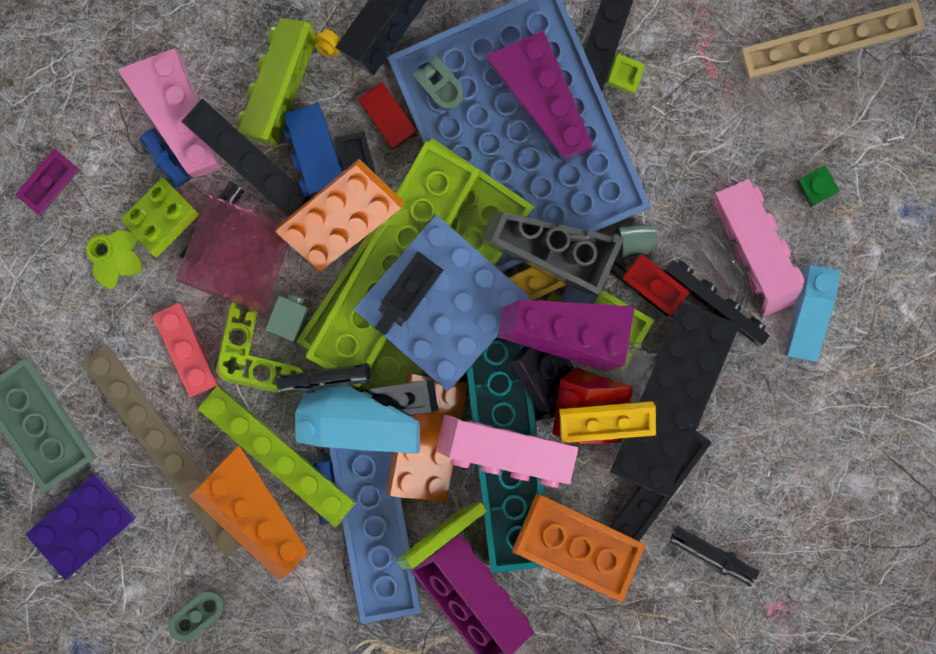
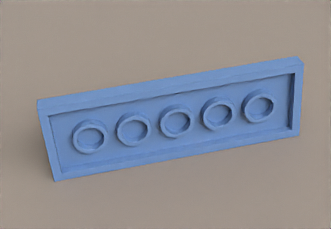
(375, 536)

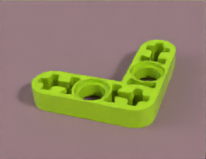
(241, 356)

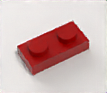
(656, 284)

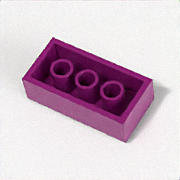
(472, 599)

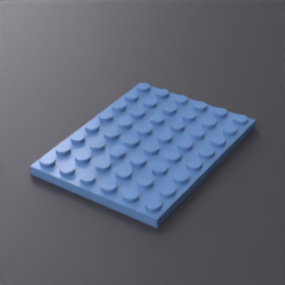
(501, 138)

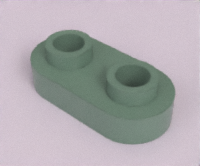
(197, 614)

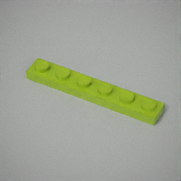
(277, 456)

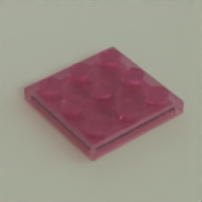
(233, 254)

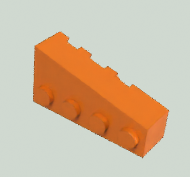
(249, 513)

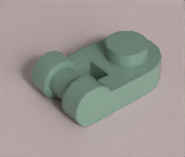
(448, 91)

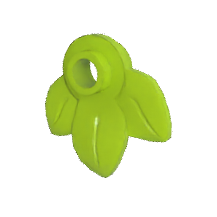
(117, 260)

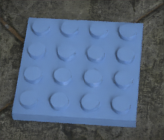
(458, 312)

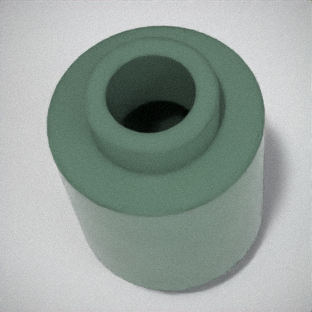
(637, 239)

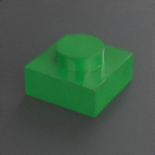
(818, 186)

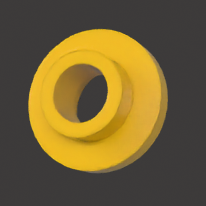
(327, 42)

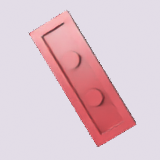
(185, 350)

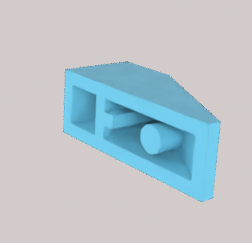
(812, 312)

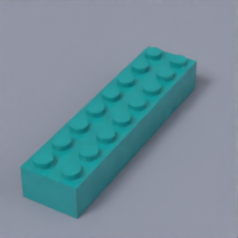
(503, 402)

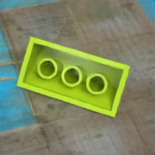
(277, 82)

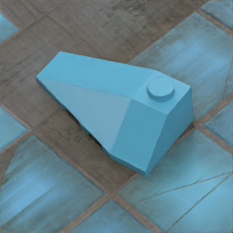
(354, 421)

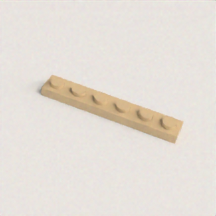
(832, 40)

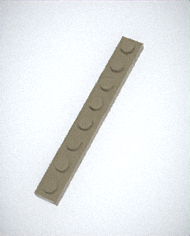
(155, 437)

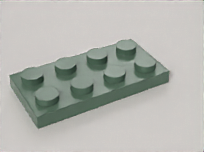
(40, 427)

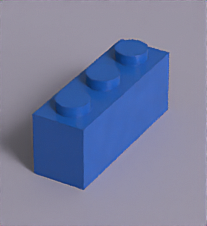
(313, 148)

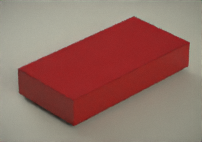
(387, 115)

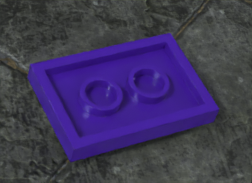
(80, 526)

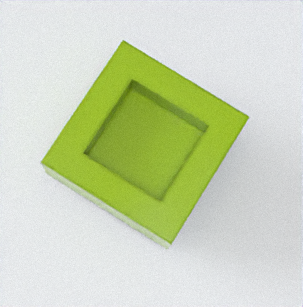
(625, 74)

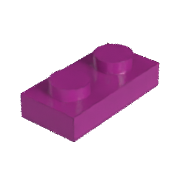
(47, 182)

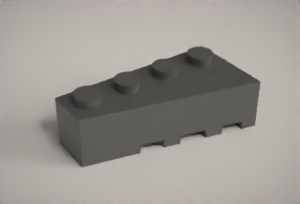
(558, 250)

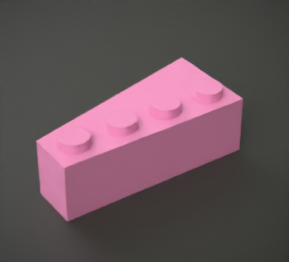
(167, 97)
(759, 247)
(506, 451)

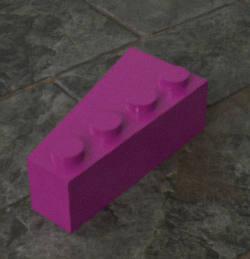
(540, 88)
(575, 331)

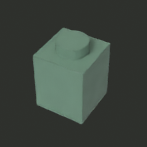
(288, 317)

